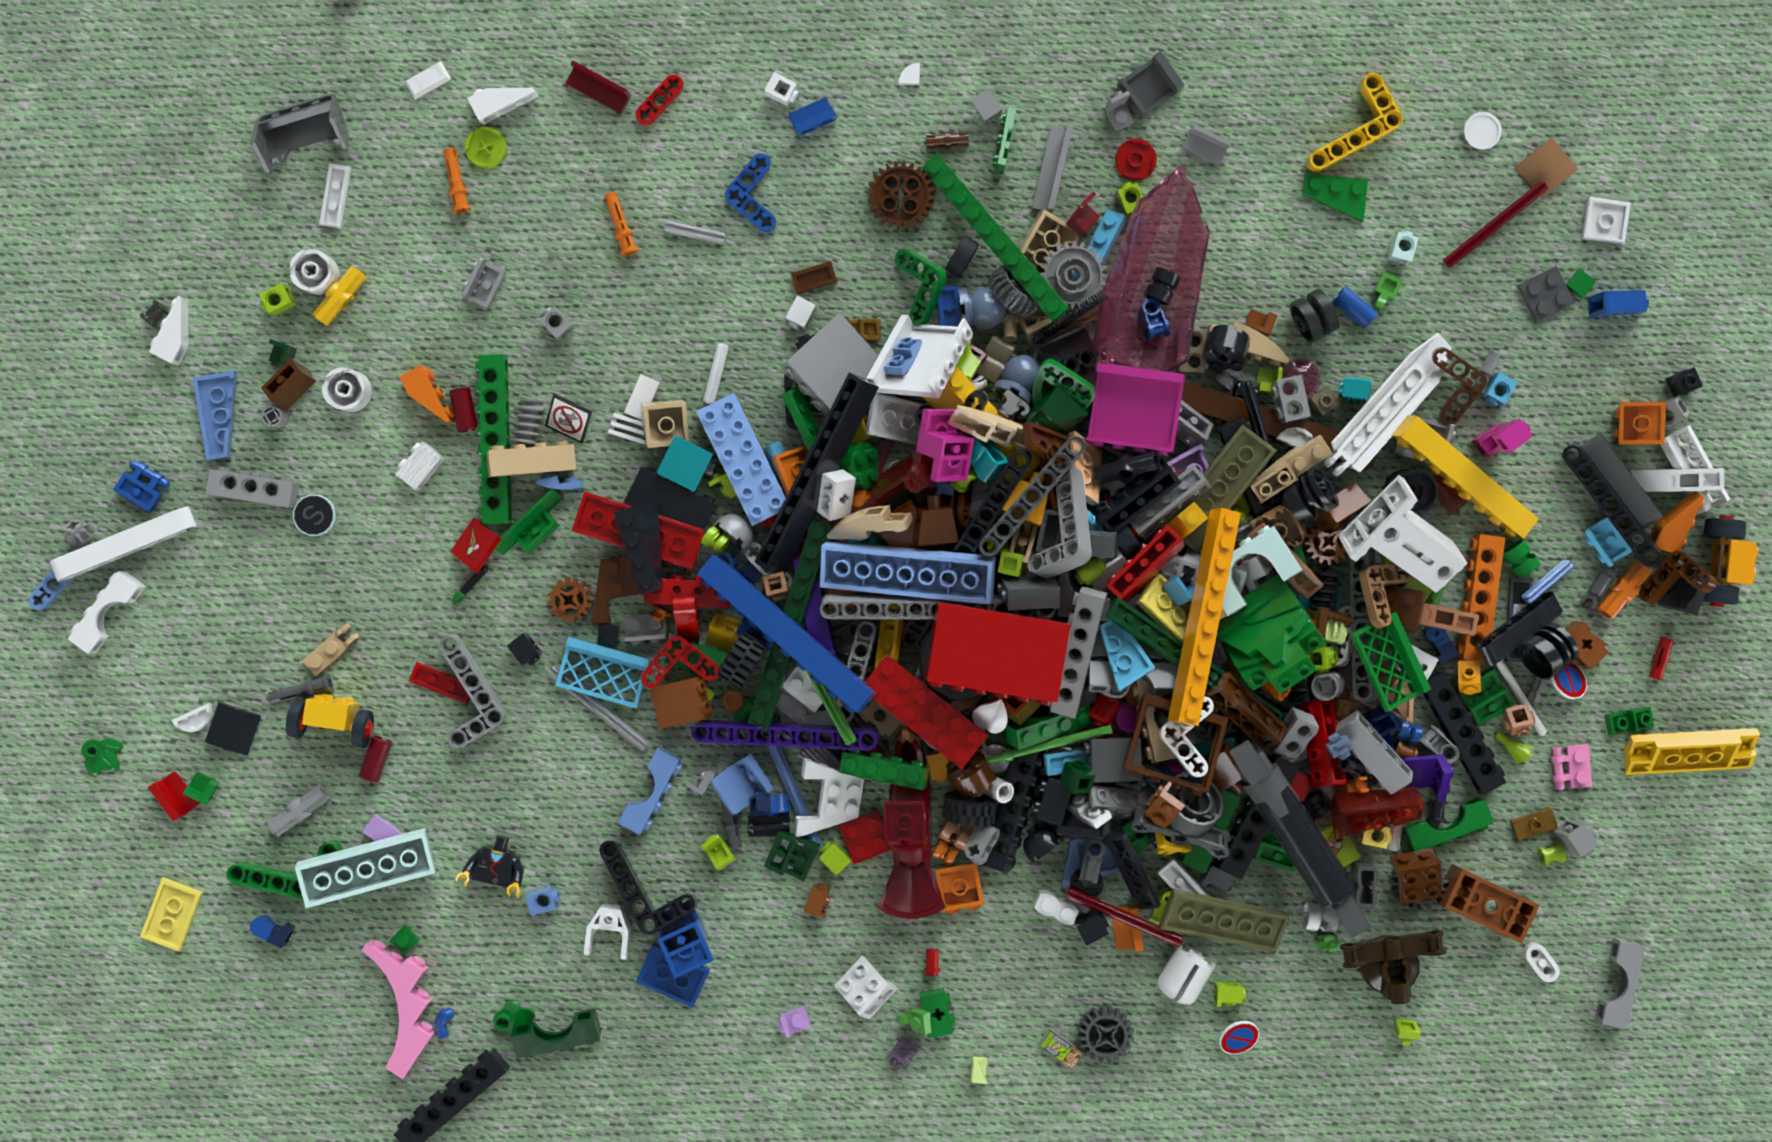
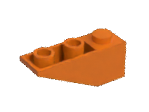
(420, 386)
(1673, 527)

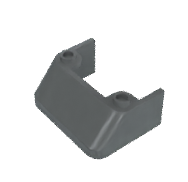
(297, 127)

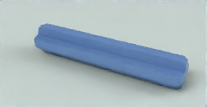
(1547, 582)

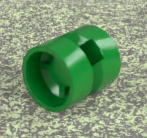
(1521, 559)
(1139, 841)

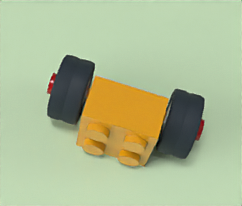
(1730, 559)

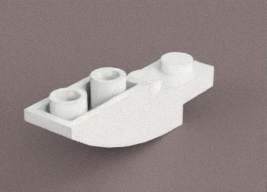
(1680, 479)

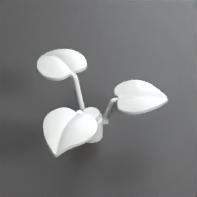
(994, 719)

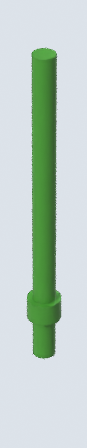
(1008, 754)

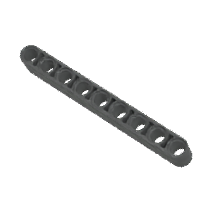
(1357, 599)

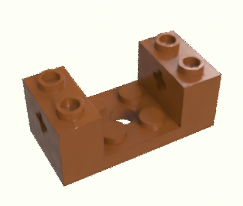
(1468, 897)

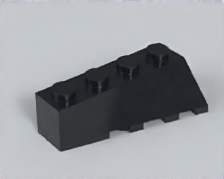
(641, 539)

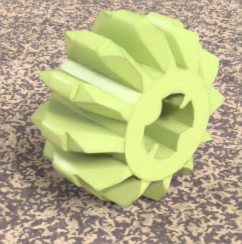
(1335, 632)

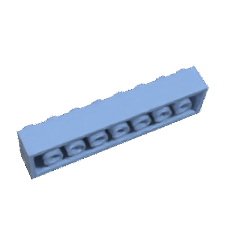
(908, 572)

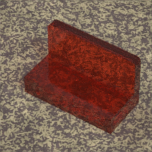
(1449, 496)

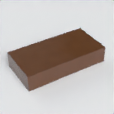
(814, 277)

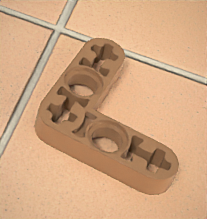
(1377, 585)

